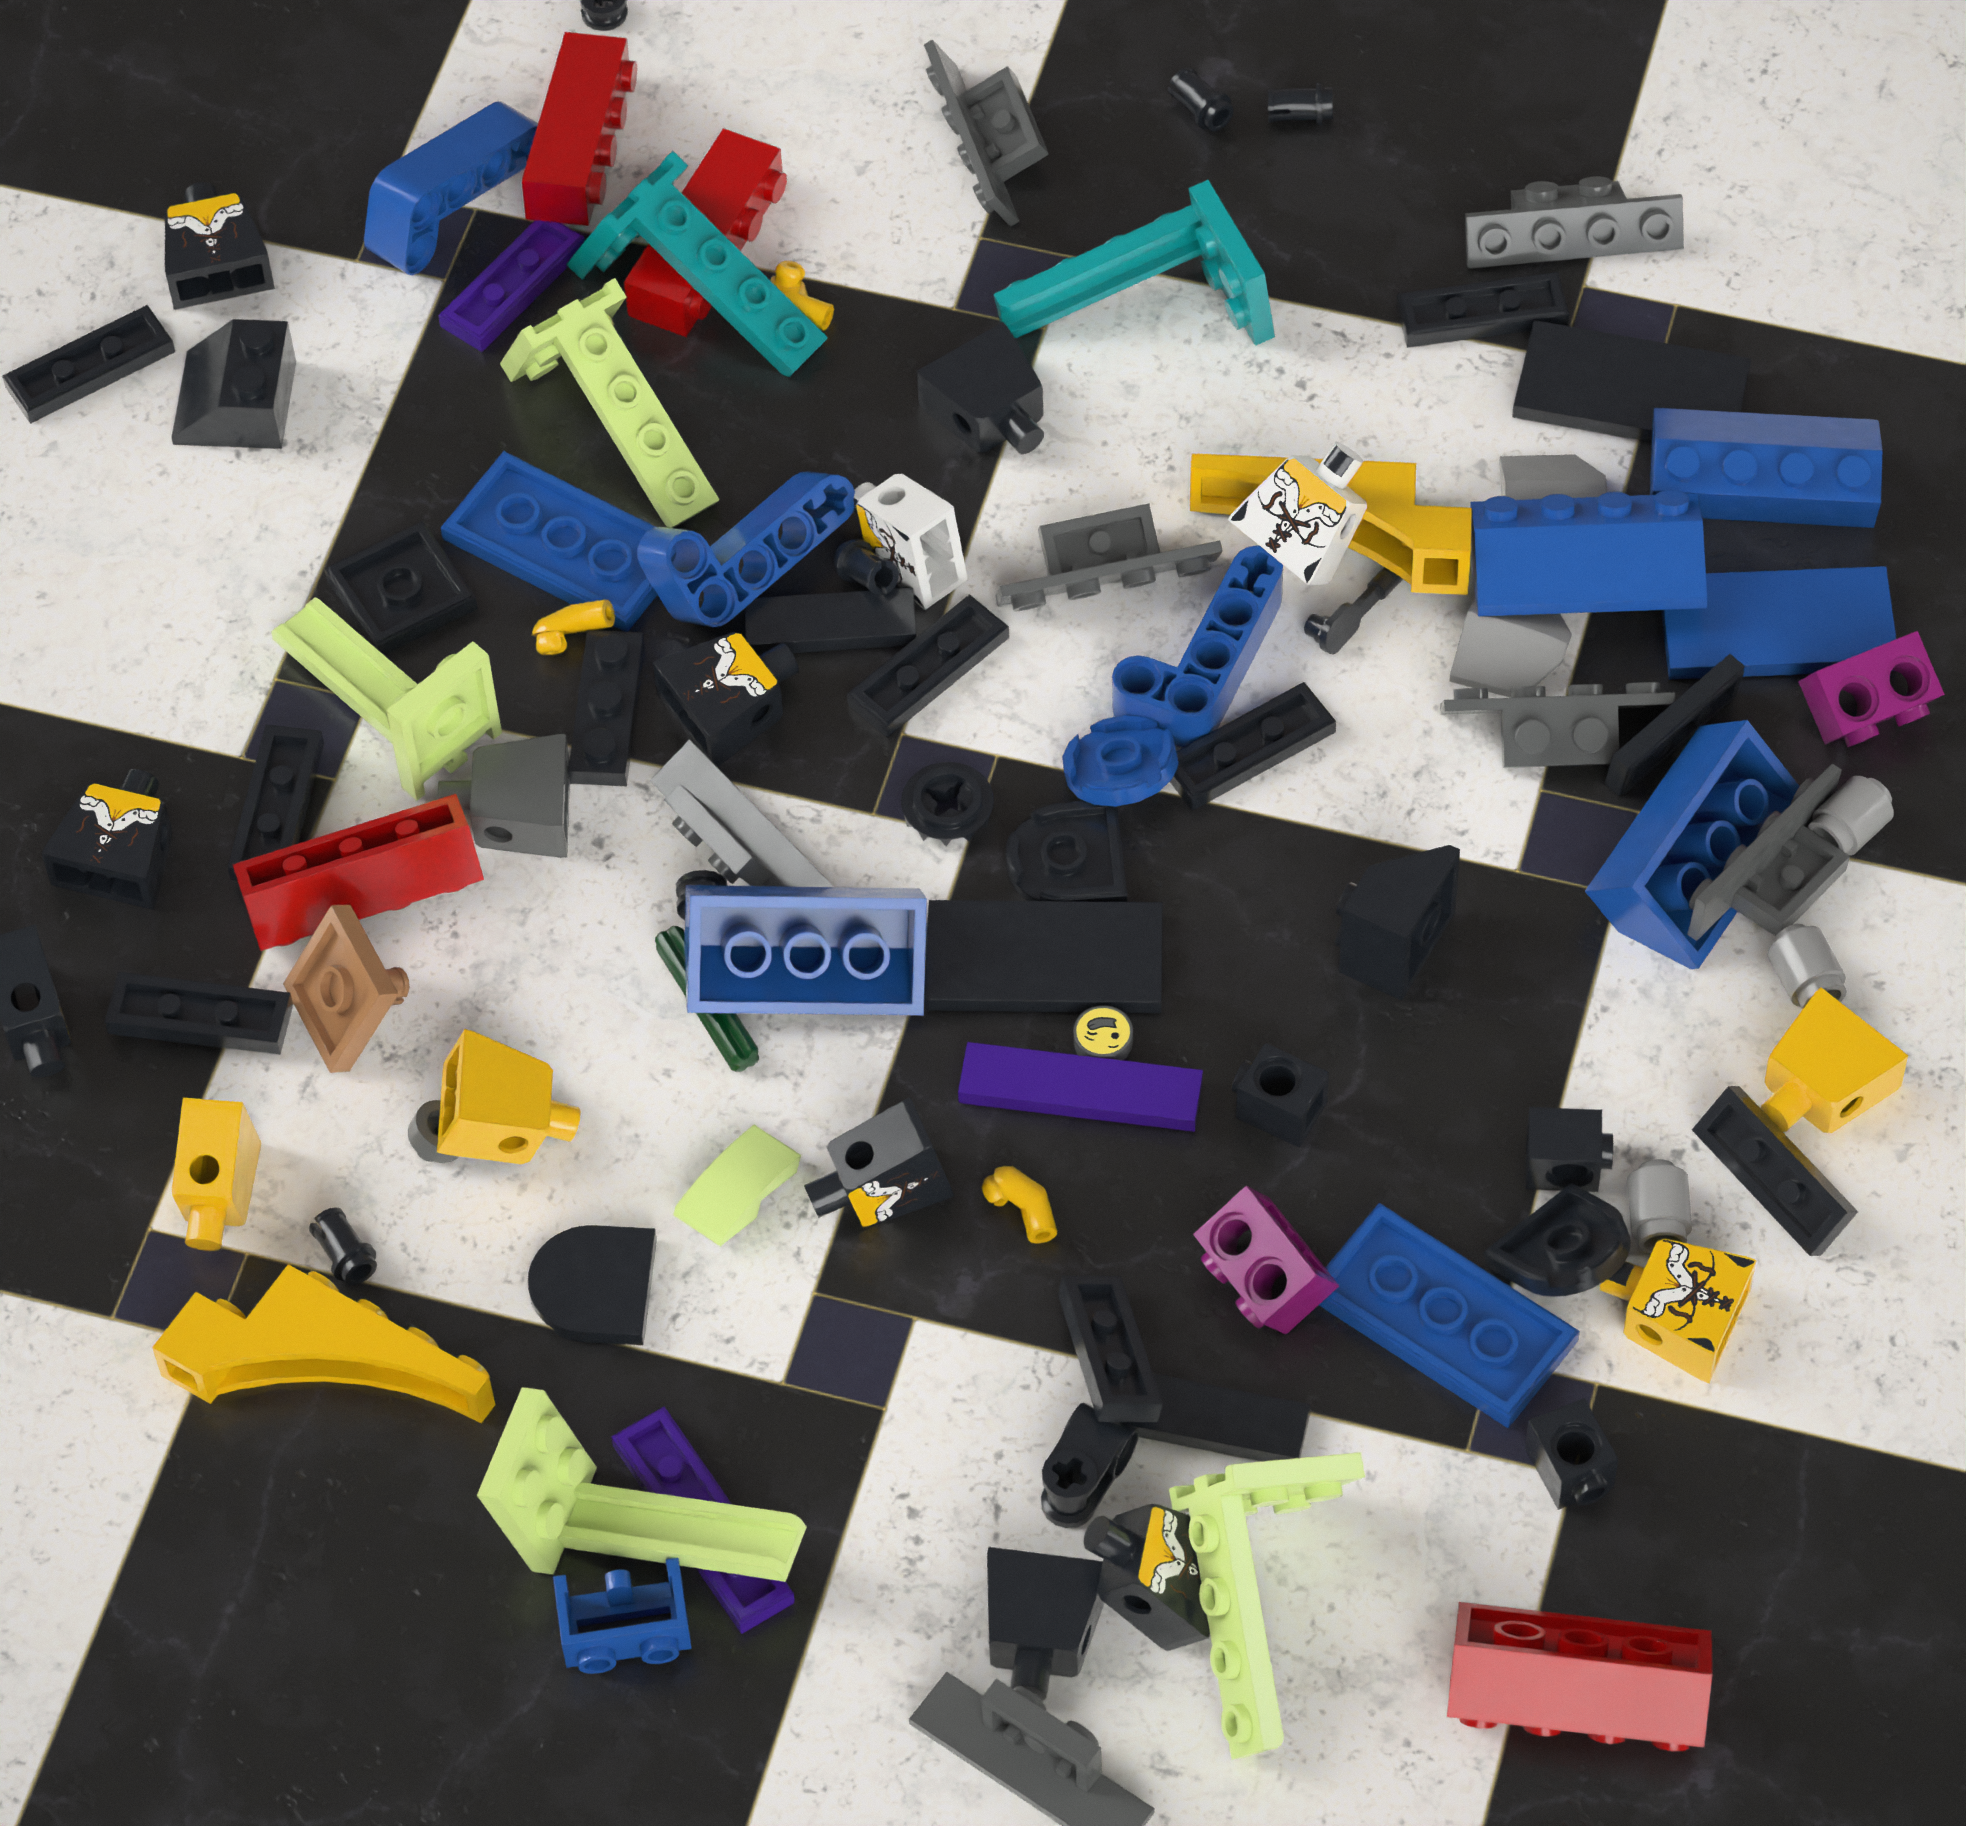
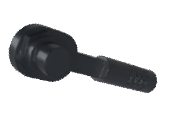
(1337, 629)

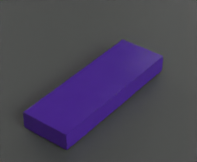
(510, 283)

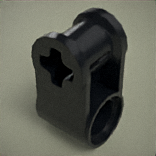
(1084, 1466)

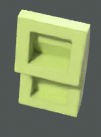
(735, 1183)

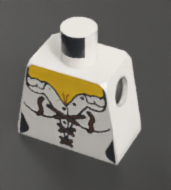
(1306, 513)
(915, 533)

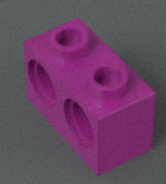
(1868, 681)
(1272, 1252)

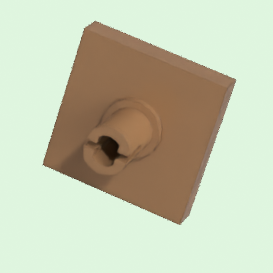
(343, 988)

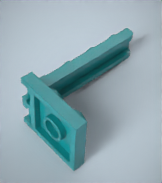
(1141, 254)
(706, 262)

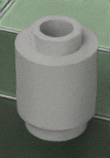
(1853, 814)
(1806, 964)
(1659, 1203)

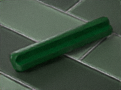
(724, 1028)

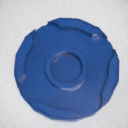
(1120, 761)

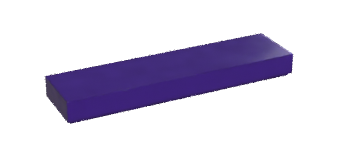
(1080, 1086)
(669, 1465)

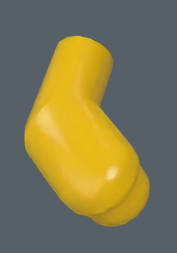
(789, 281)
(572, 619)
(1029, 1196)

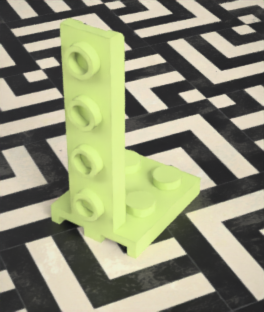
(619, 396)
(423, 721)
(546, 1503)
(1229, 1579)

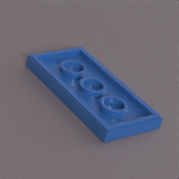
(554, 538)
(1781, 621)
(1446, 1315)

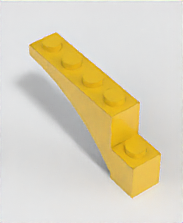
(1414, 541)
(313, 1335)

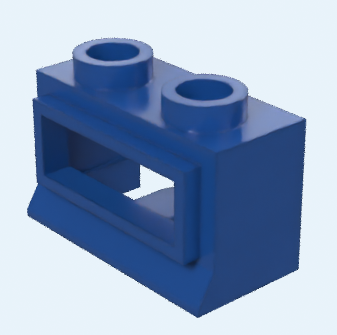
(653, 1641)

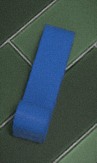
(441, 178)
(806, 505)
(1216, 644)

